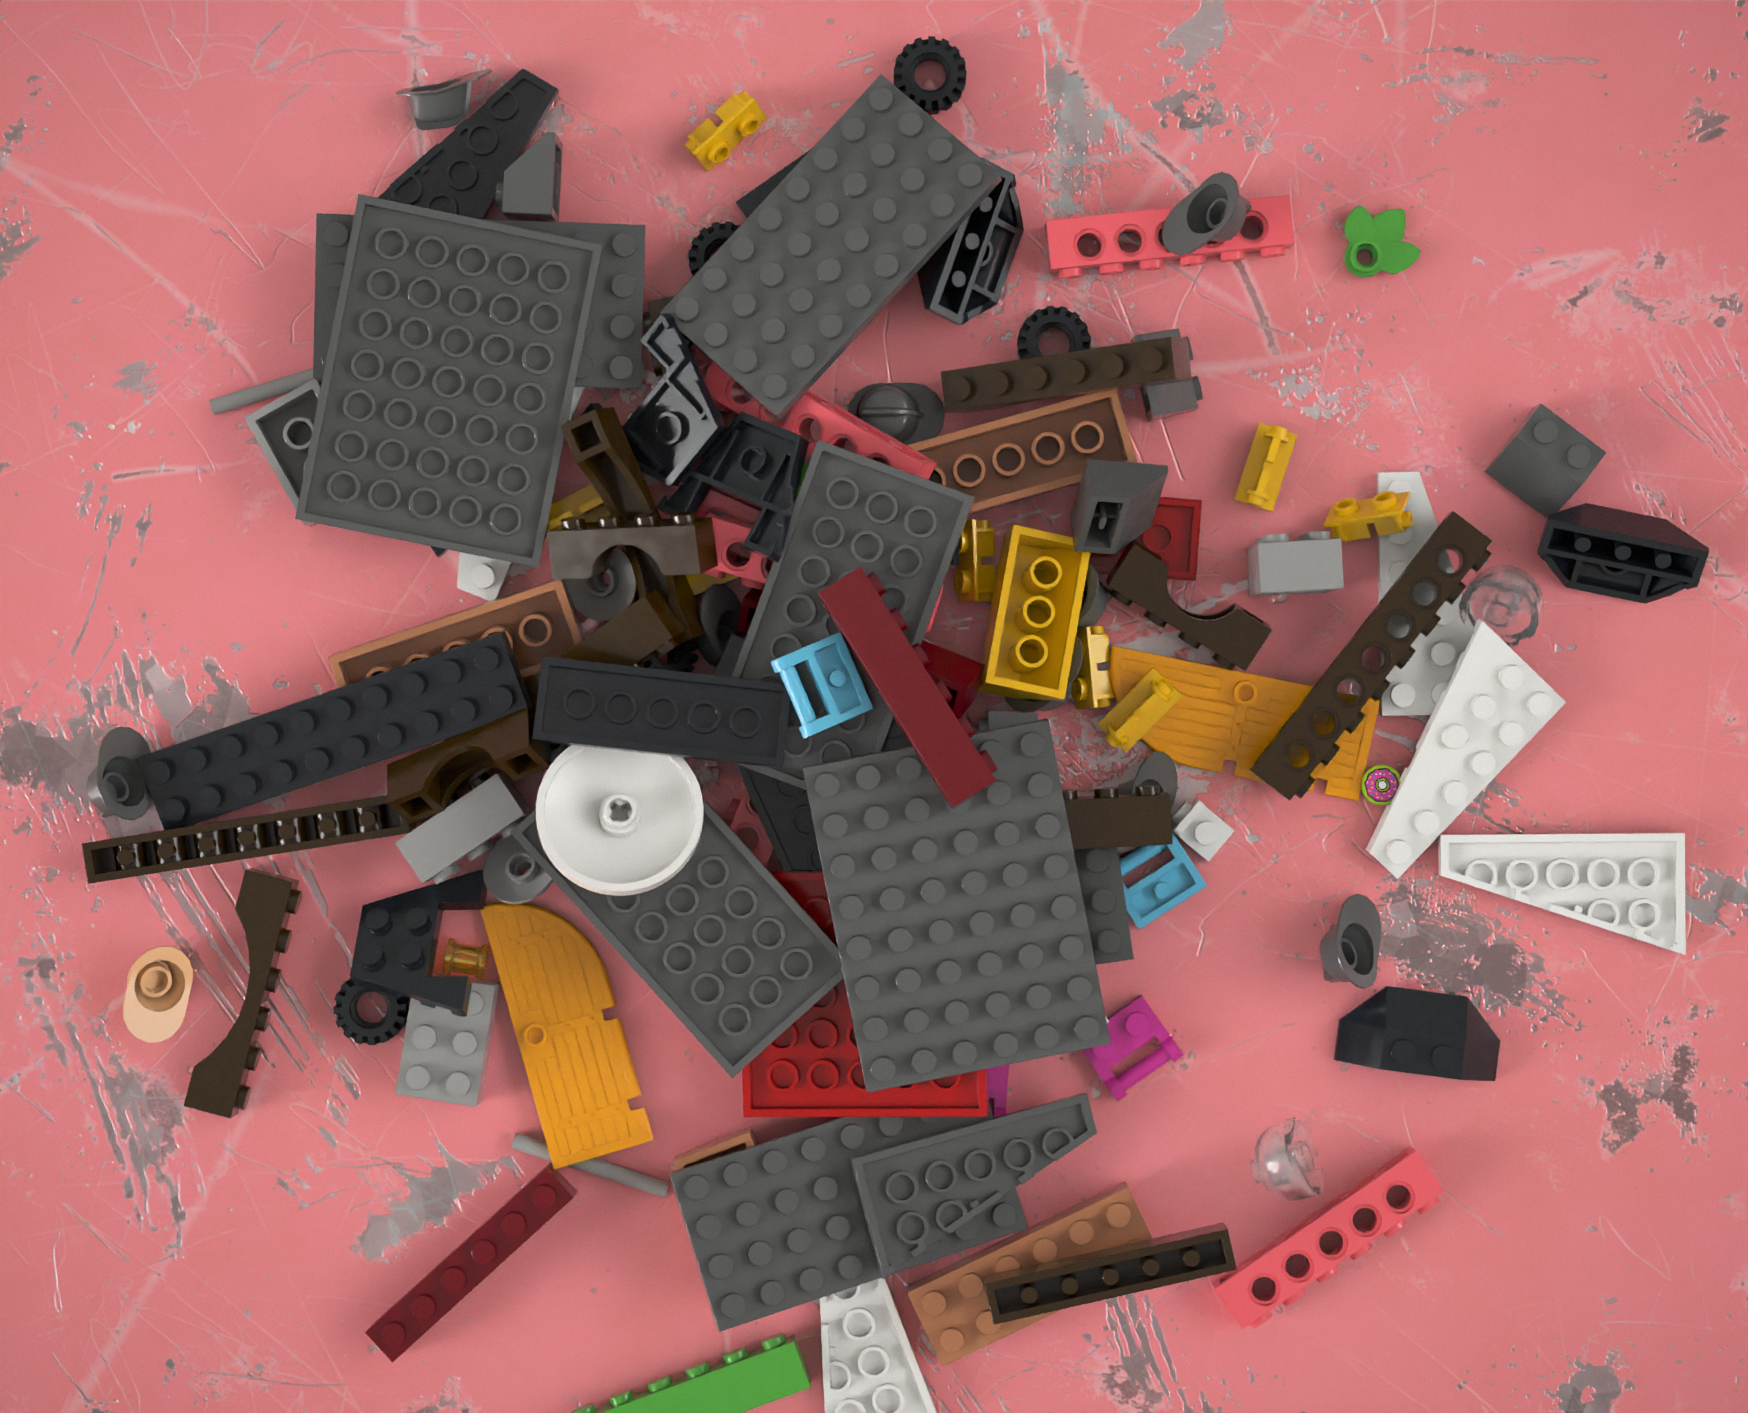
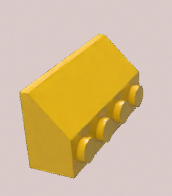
(1033, 615)

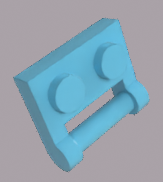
(833, 678)
(1162, 887)

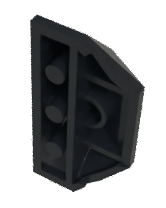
(975, 260)
(1620, 553)
(1419, 1035)

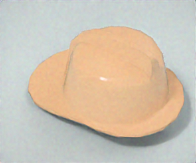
(157, 994)

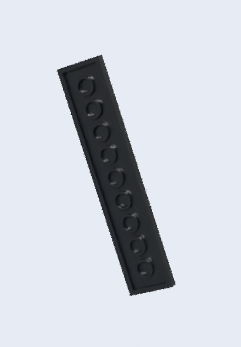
(335, 732)

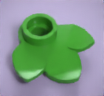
(1381, 239)

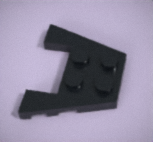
(678, 414)
(754, 465)
(401, 939)

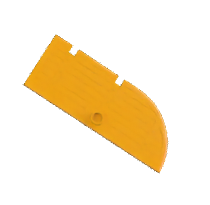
(1237, 717)
(569, 1051)

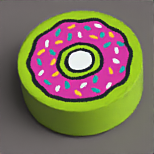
(1380, 784)

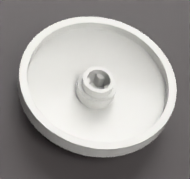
(618, 818)

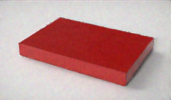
(1171, 536)

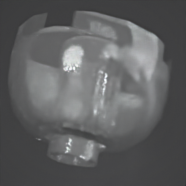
(1505, 601)
(1286, 1161)

